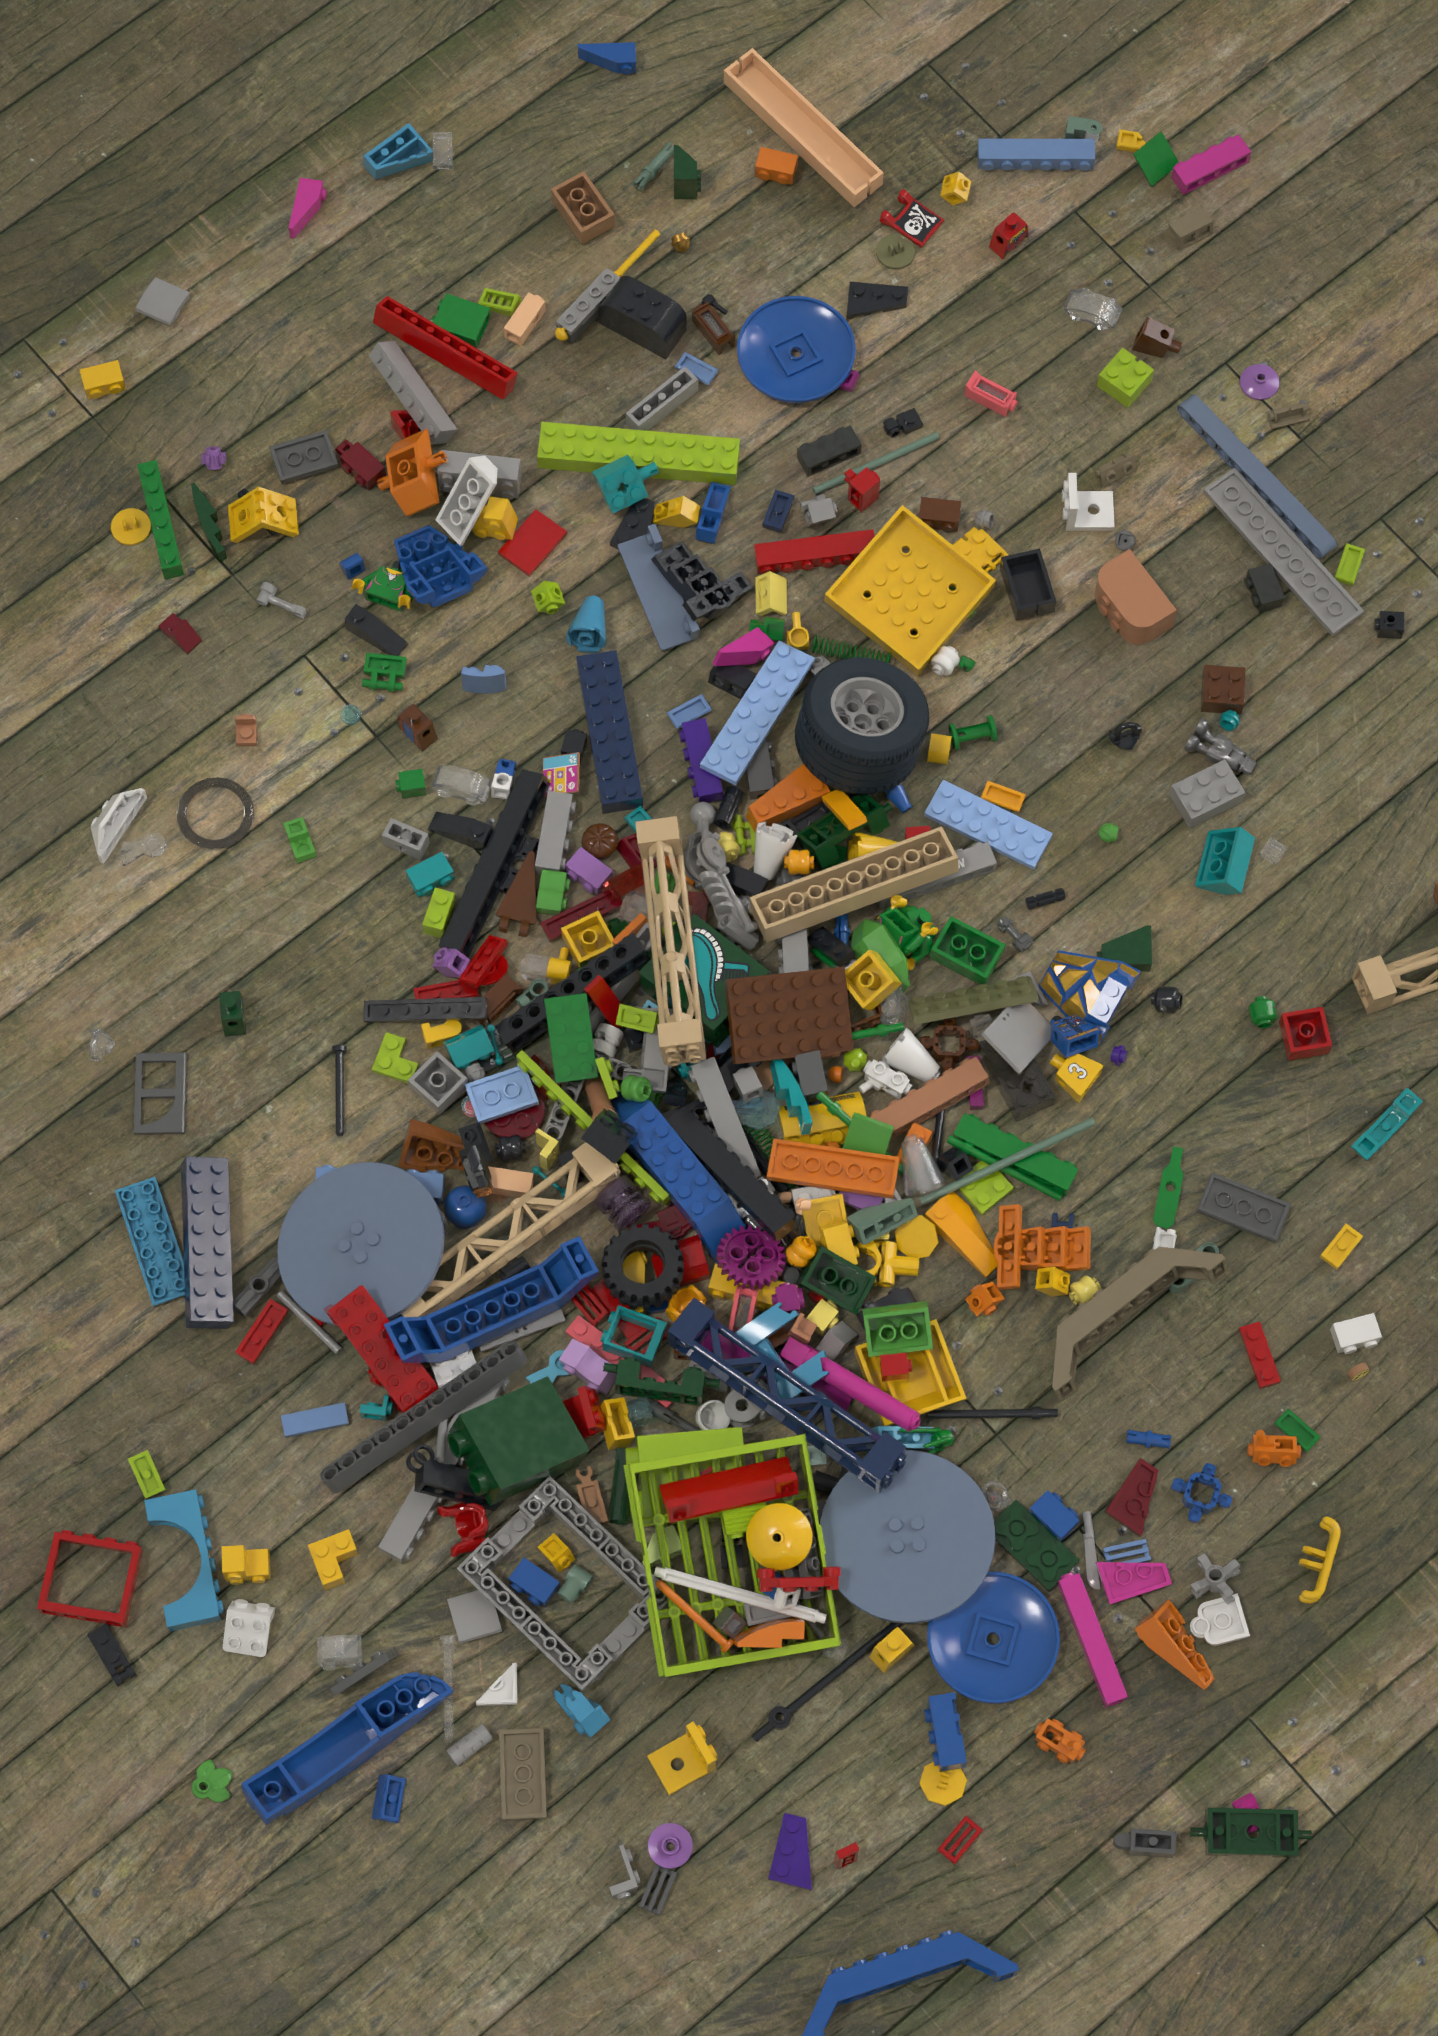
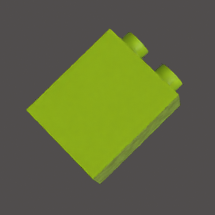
(678, 1444)

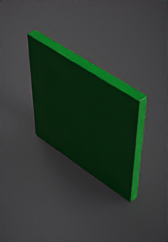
(1155, 158)

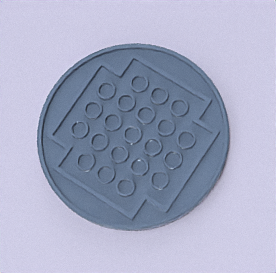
(359, 1229)
(911, 1546)

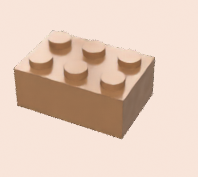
(582, 207)

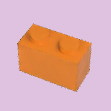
(776, 166)

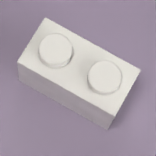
(1356, 1333)

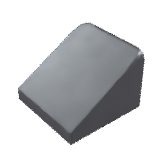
(729, 1622)

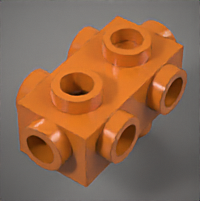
(1273, 1449)
(1065, 1743)

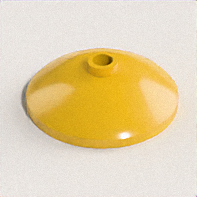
(794, 1532)

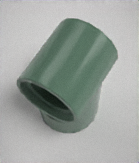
(524, 999)
(576, 1581)

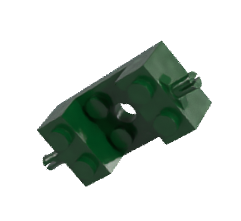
(829, 830)
(630, 1384)
(1227, 1832)

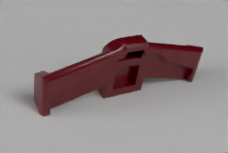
(671, 1221)

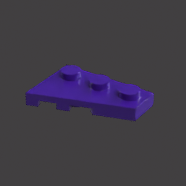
(791, 1854)

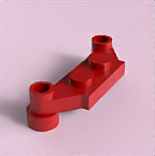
(768, 1580)

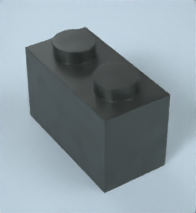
(1264, 588)

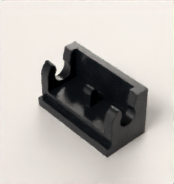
(732, 679)

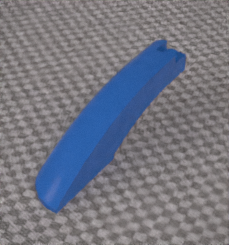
(344, 1744)

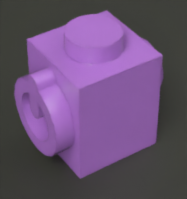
(450, 962)

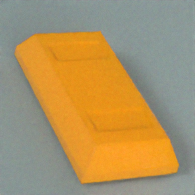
(1003, 796)

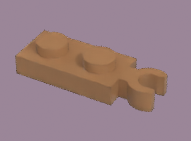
(591, 1497)

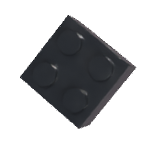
(609, 1135)

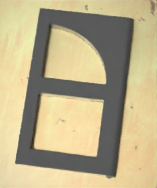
(174, 1120)

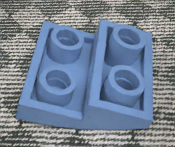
(489, 681)

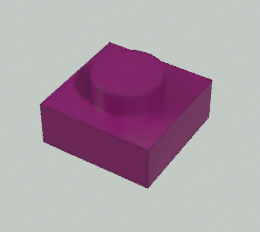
(851, 381)

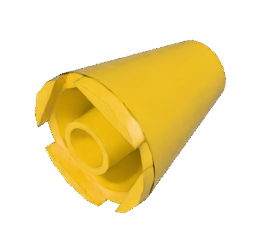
(865, 844)

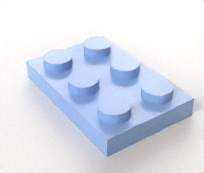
(501, 1094)

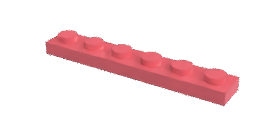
(591, 1336)

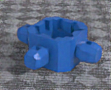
(1206, 1478)

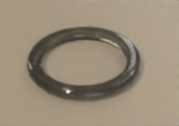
(219, 843)

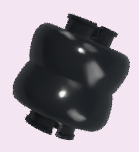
(510, 1148)

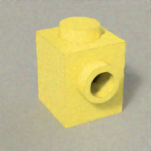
(824, 1316)

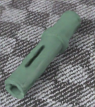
(649, 172)

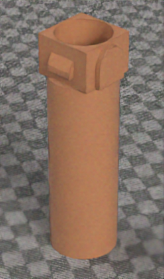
(597, 1096)

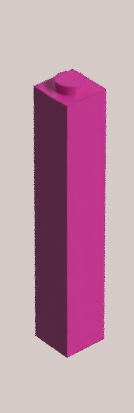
(1092, 1639)

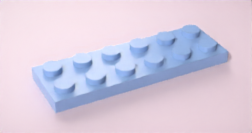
(988, 823)

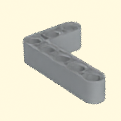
(576, 1090)

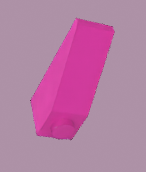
(306, 204)
(745, 650)

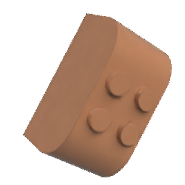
(1132, 600)

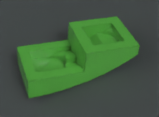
(299, 840)

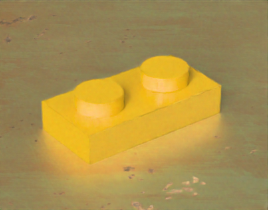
(1341, 1246)

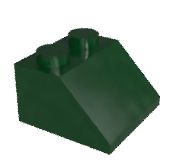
(686, 176)

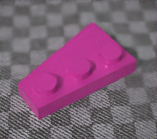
(1131, 1579)

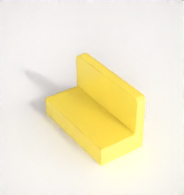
(771, 594)
(550, 1149)

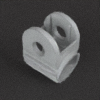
(748, 1417)

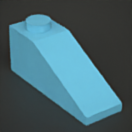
(912, 1441)

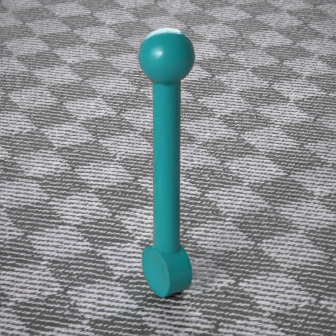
(491, 1029)
(536, 1170)

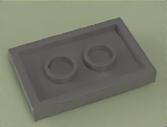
(303, 457)

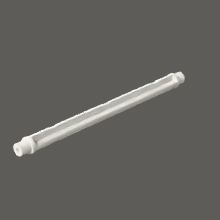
(737, 1594)

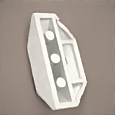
(115, 820)

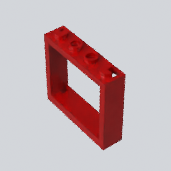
(85, 1613)

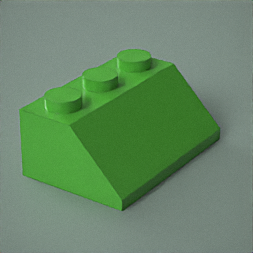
(897, 1328)

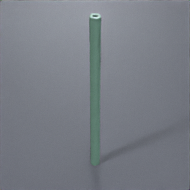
(879, 461)

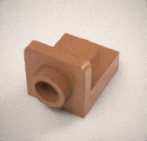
(246, 730)

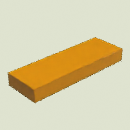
(844, 809)

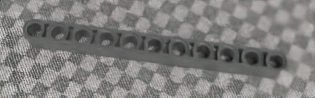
(423, 1416)

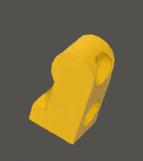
(438, 1034)

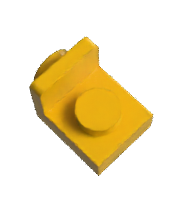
(556, 1552)

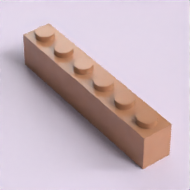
(933, 1096)

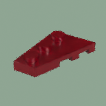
(1133, 1497)

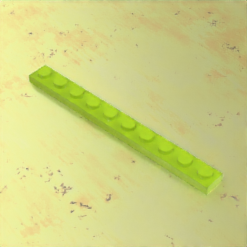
(583, 1121)

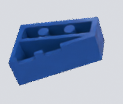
(945, 1732)

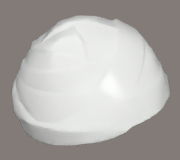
(712, 1415)

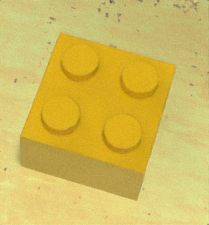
(587, 938)
(871, 980)

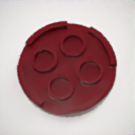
(521, 1122)

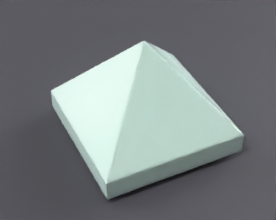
(816, 1456)

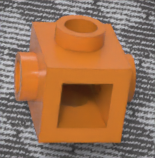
(984, 1299)

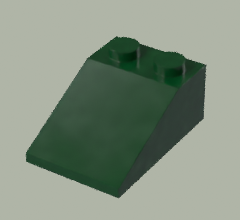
(836, 1280)

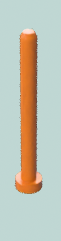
(695, 1616)

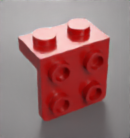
(586, 1412)

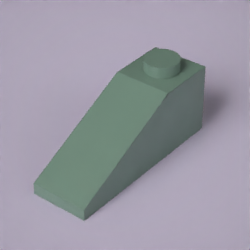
(880, 1219)

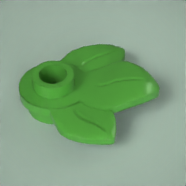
(214, 1780)

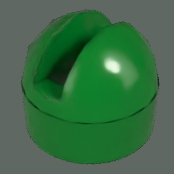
(967, 662)

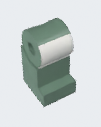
(1083, 128)

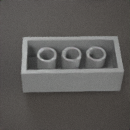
(508, 473)

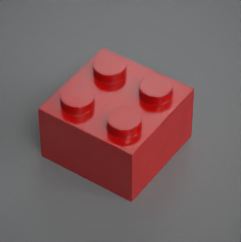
(1305, 1033)

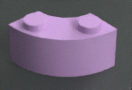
(587, 1366)

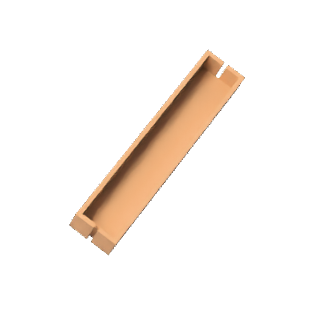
(803, 127)

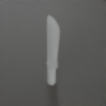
(1090, 1552)

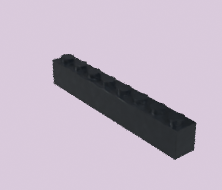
(732, 1175)

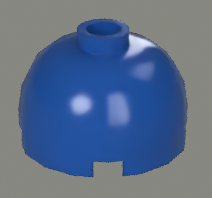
(464, 1208)

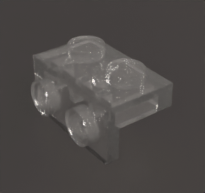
(895, 1008)

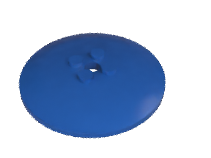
(800, 326)
(1025, 1647)

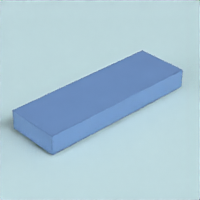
(314, 1420)

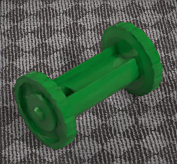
(973, 732)

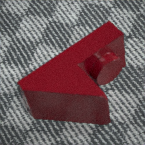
(180, 633)

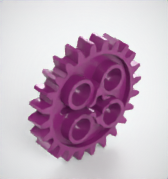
(736, 1245)

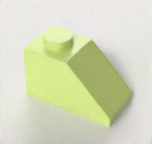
(673, 1544)

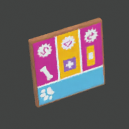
(562, 772)

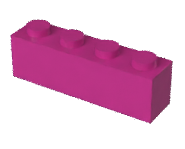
(1210, 164)

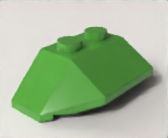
(876, 937)

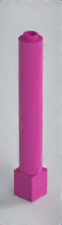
(854, 1386)

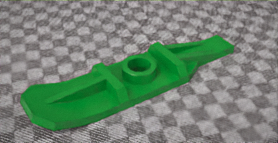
(1168, 1200)

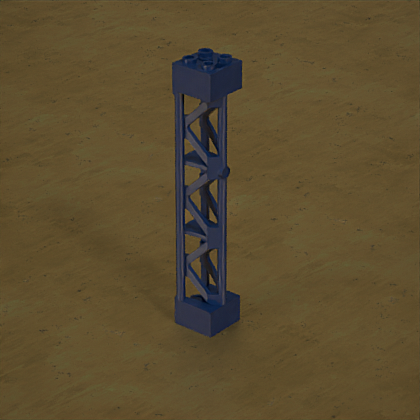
(885, 1452)

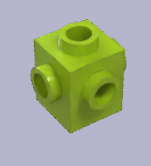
(548, 597)

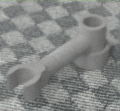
(267, 594)

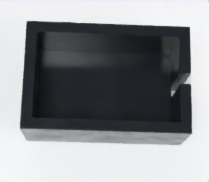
(1027, 584)

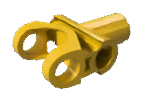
(888, 1262)

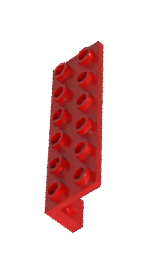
(364, 1327)
(729, 1489)

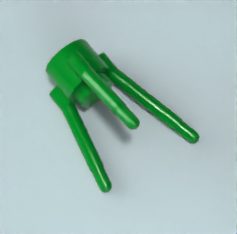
(939, 1439)

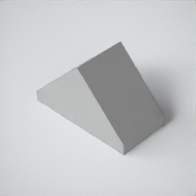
(837, 1340)

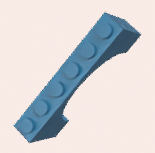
(201, 1602)

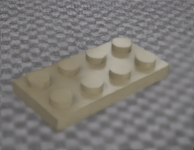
(522, 1774)

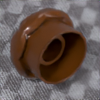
(600, 840)

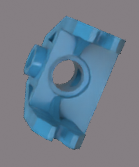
(584, 1712)

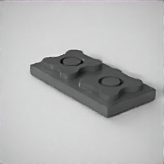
(1243, 1207)

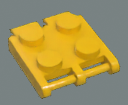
(980, 549)

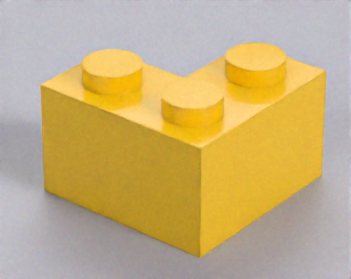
(496, 520)
(327, 1555)
(245, 1565)

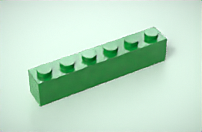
(160, 519)
(999, 1145)

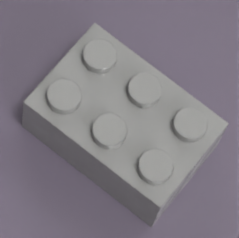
(1207, 793)

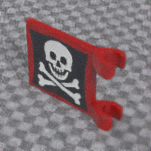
(914, 221)

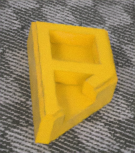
(1129, 141)

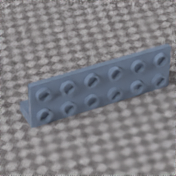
(658, 598)

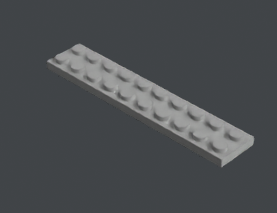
(1284, 551)

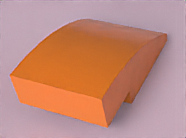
(771, 1633)

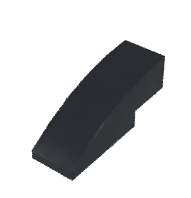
(745, 881)

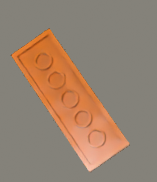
(833, 1168)

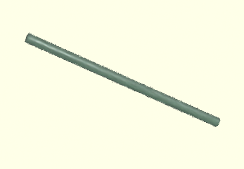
(1007, 1161)

